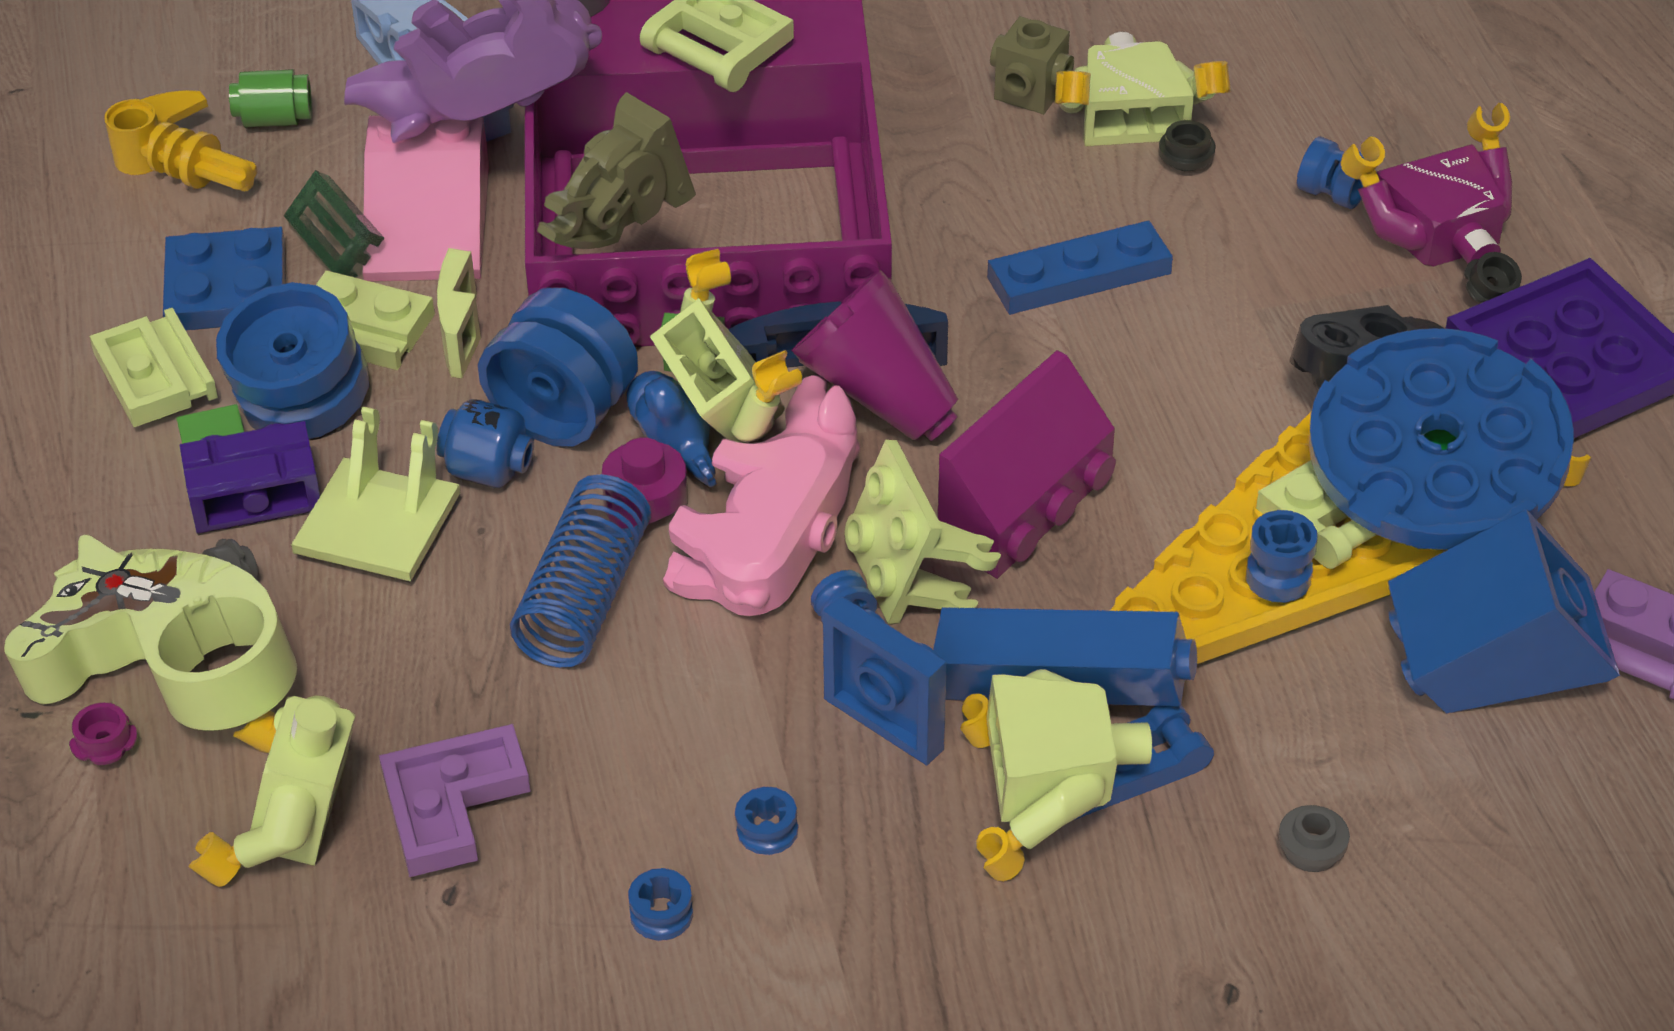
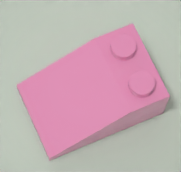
(424, 197)

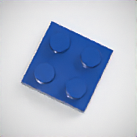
(217, 270)
(884, 679)

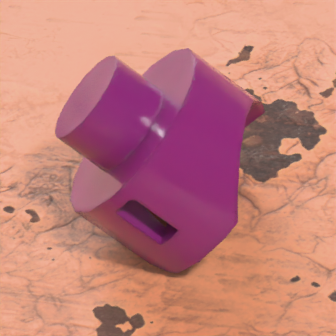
(655, 471)

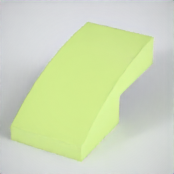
(458, 310)

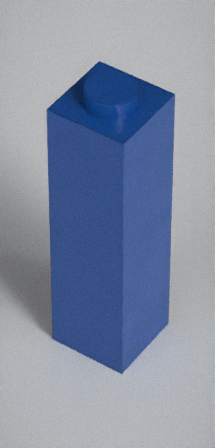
(1127, 653)

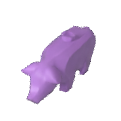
(475, 64)

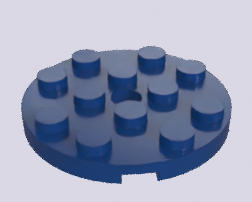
(1401, 486)

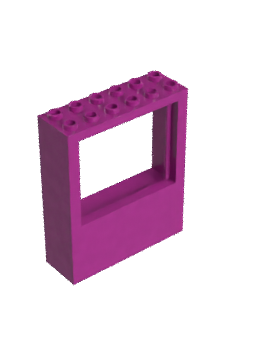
(795, 111)

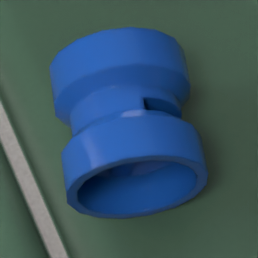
(1323, 173)
(1281, 556)

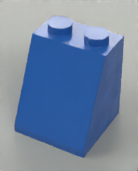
(1500, 620)

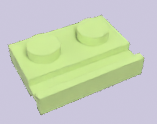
(383, 317)
(152, 367)

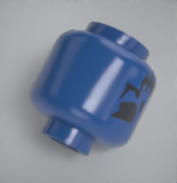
(484, 443)

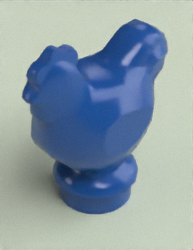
(671, 419)

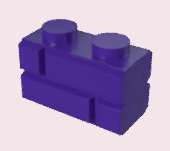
(250, 476)

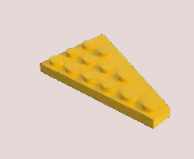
(1207, 566)

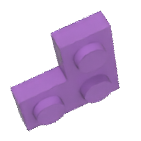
(436, 783)

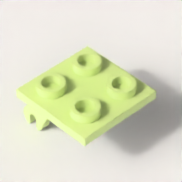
(377, 516)
(898, 529)

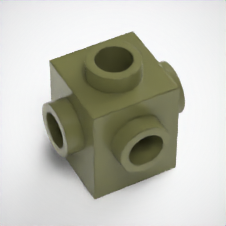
(1028, 63)

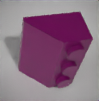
(1027, 462)

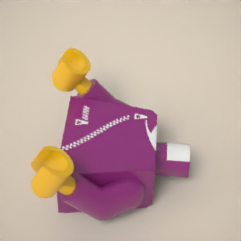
(1440, 203)

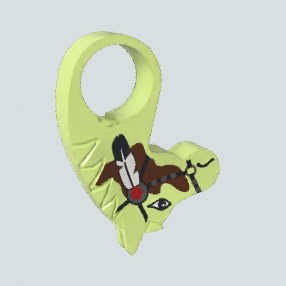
(162, 610)

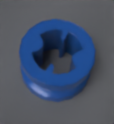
(843, 583)
(767, 836)
(665, 923)

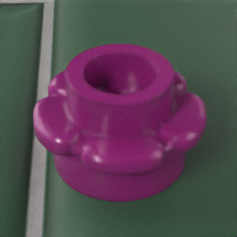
(102, 734)

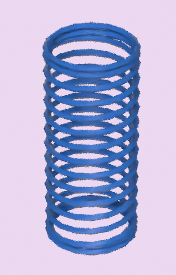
(597, 525)

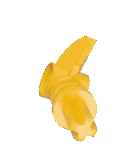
(148, 141)

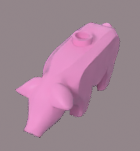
(777, 510)

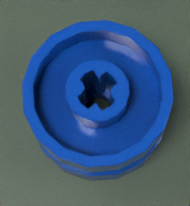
(293, 358)
(559, 365)

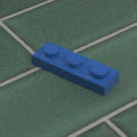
(1079, 267)

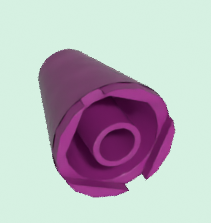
(881, 360)

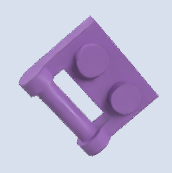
(1639, 628)

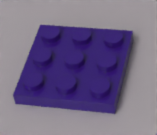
(1586, 336)

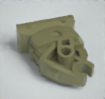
(620, 179)

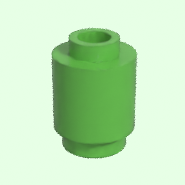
(271, 98)

